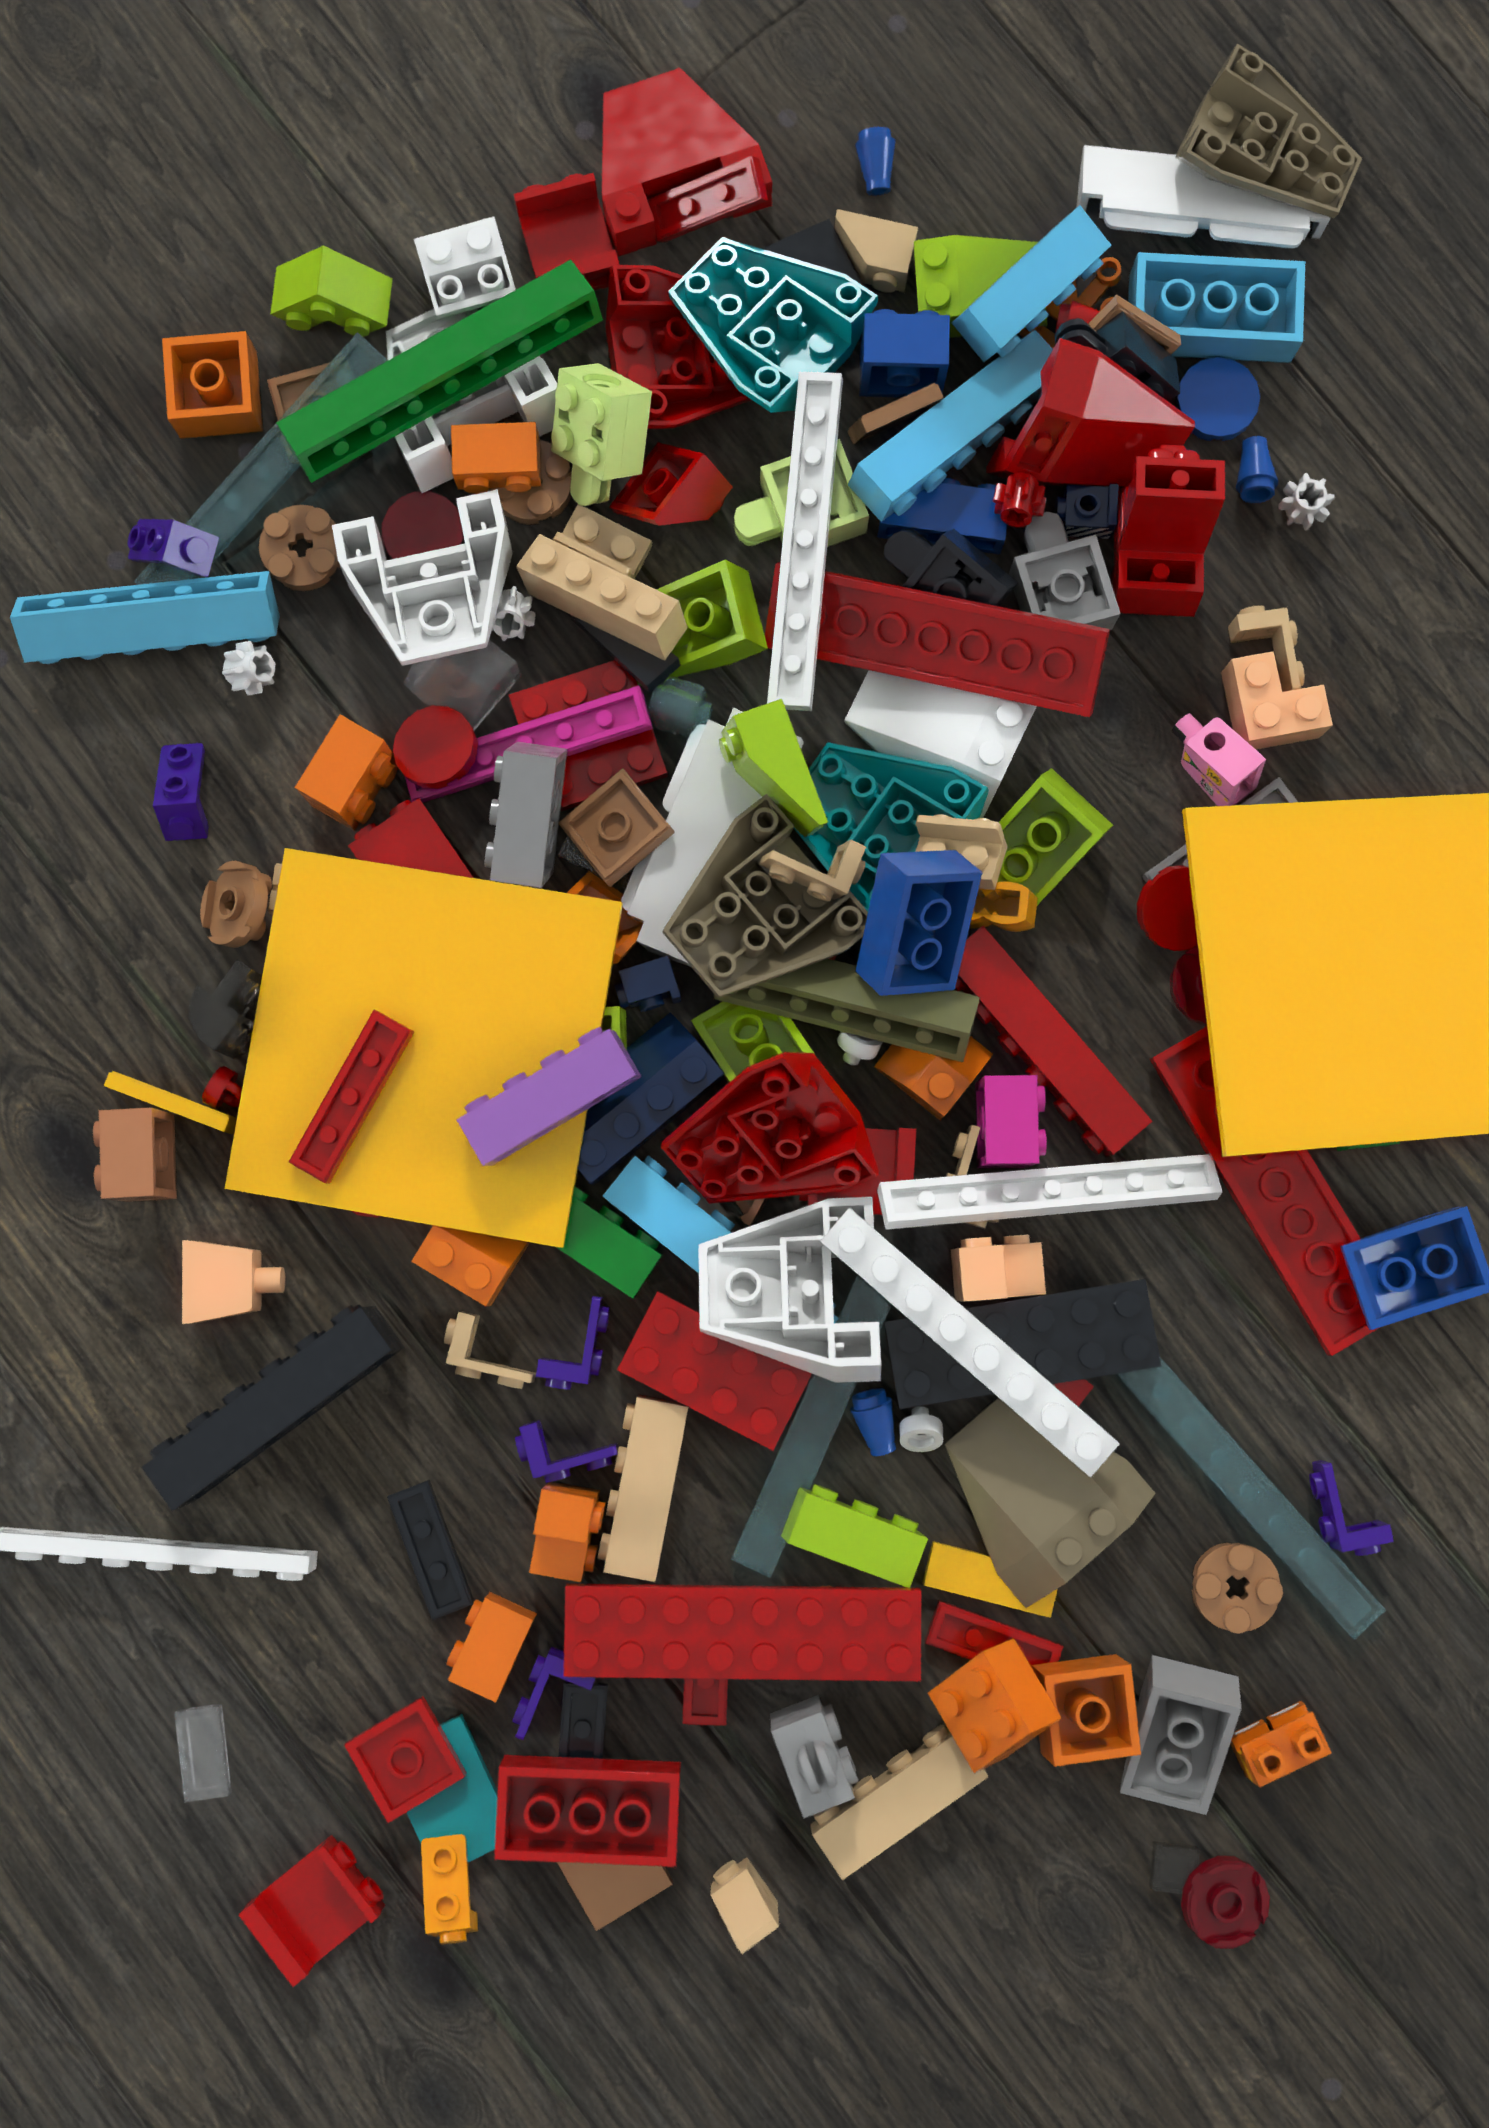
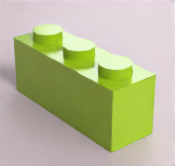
(855, 1535)

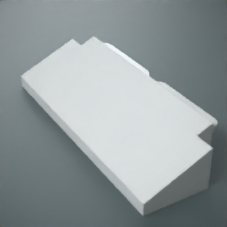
(1169, 198)
(701, 806)

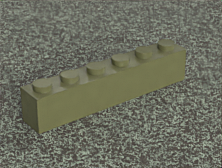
(841, 1000)

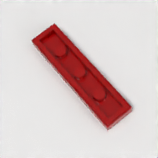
(351, 1096)

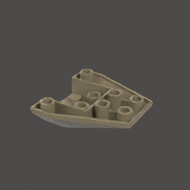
(1268, 139)
(749, 927)

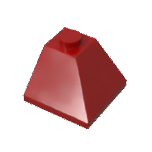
(673, 488)

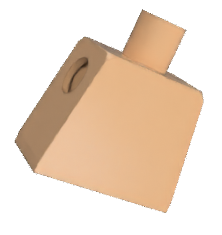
(224, 1281)

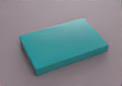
(465, 1806)

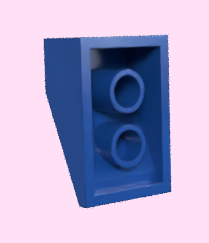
(1417, 1267)

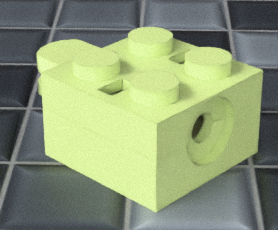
(599, 428)
(765, 517)

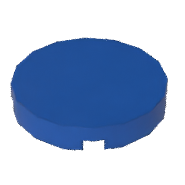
(1219, 398)

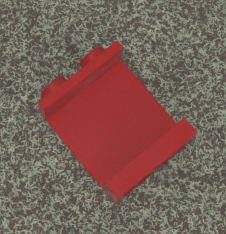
(567, 224)
(895, 1161)
(312, 1908)

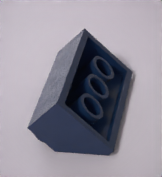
(673, 1078)

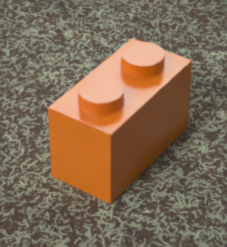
(496, 456)
(491, 1645)

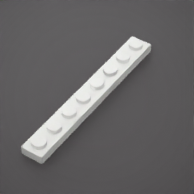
(805, 540)
(1048, 1191)
(970, 1342)
(157, 1553)

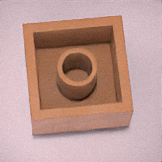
(135, 1154)

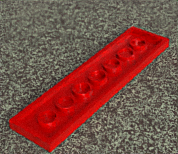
(957, 643)
(1281, 1201)
(742, 1632)

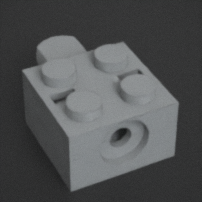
(1063, 576)
(809, 1751)

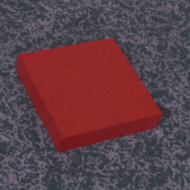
(405, 1759)

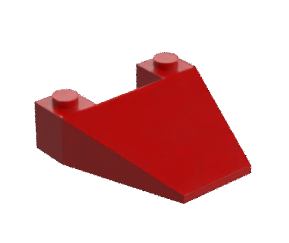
(657, 140)

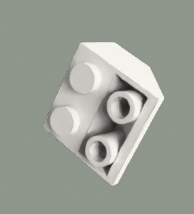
(465, 267)

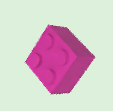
(1009, 1121)

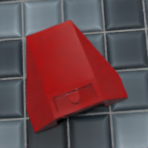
(661, 350)
(1089, 423)
(774, 1134)

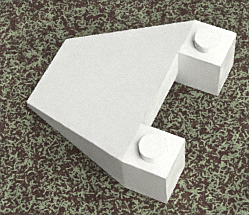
(523, 390)
(432, 599)
(775, 1294)

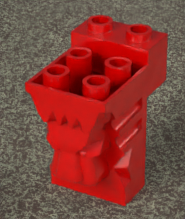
(1164, 531)

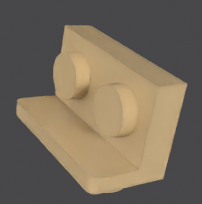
(605, 541)
(976, 840)

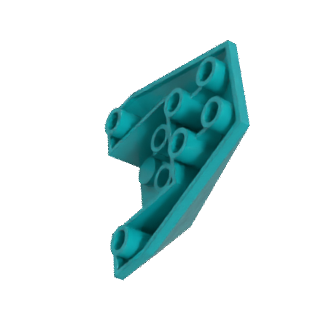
(771, 318)
(877, 803)

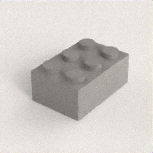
(526, 814)

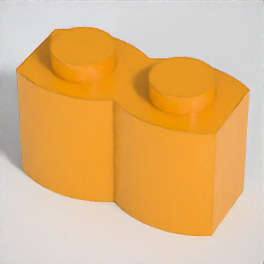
(1006, 907)

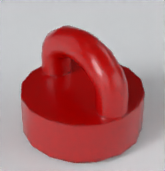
(219, 1089)

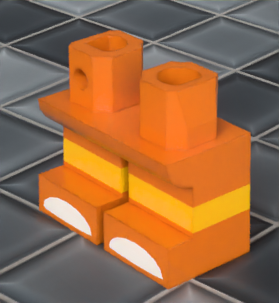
(1288, 1747)

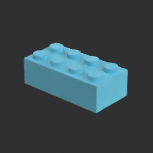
(1223, 304)

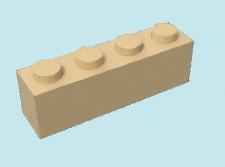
(602, 597)
(645, 1488)
(894, 1802)

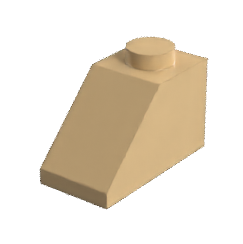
(877, 249)
(744, 1903)

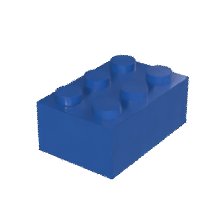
(918, 922)

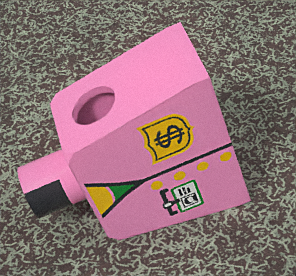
(1219, 759)

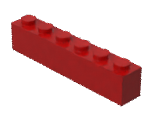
(1048, 1046)

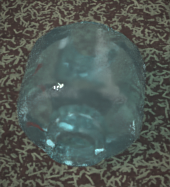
(680, 706)

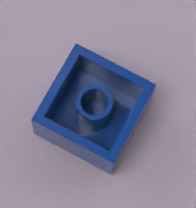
(903, 352)

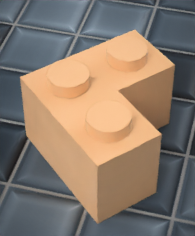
(1265, 713)
(997, 1270)

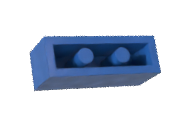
(952, 507)

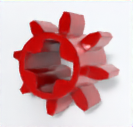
(1019, 499)

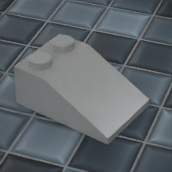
(1183, 1733)

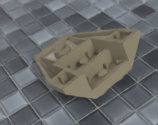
(1036, 1505)

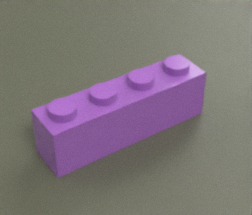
(548, 1097)

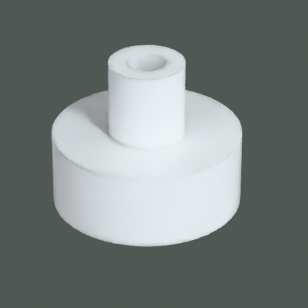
(857, 1047)
(921, 1431)

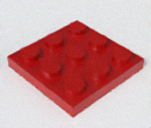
(594, 767)

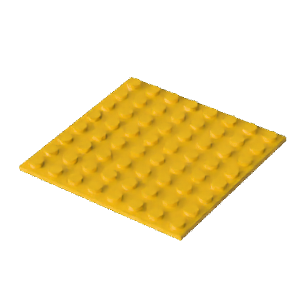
(1344, 969)
(487, 986)

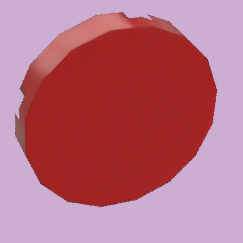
(435, 747)
(1167, 909)

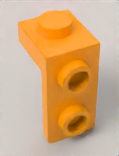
(447, 1889)

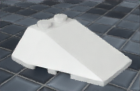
(940, 726)

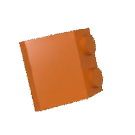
(470, 1261)

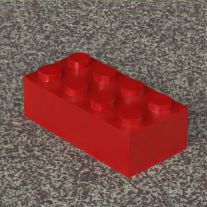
(712, 1375)
(588, 1810)

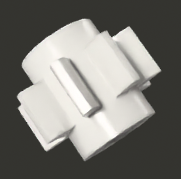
(1313, 493)
(520, 615)
(249, 668)

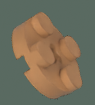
(541, 501)
(283, 531)
(244, 921)
(1261, 1587)

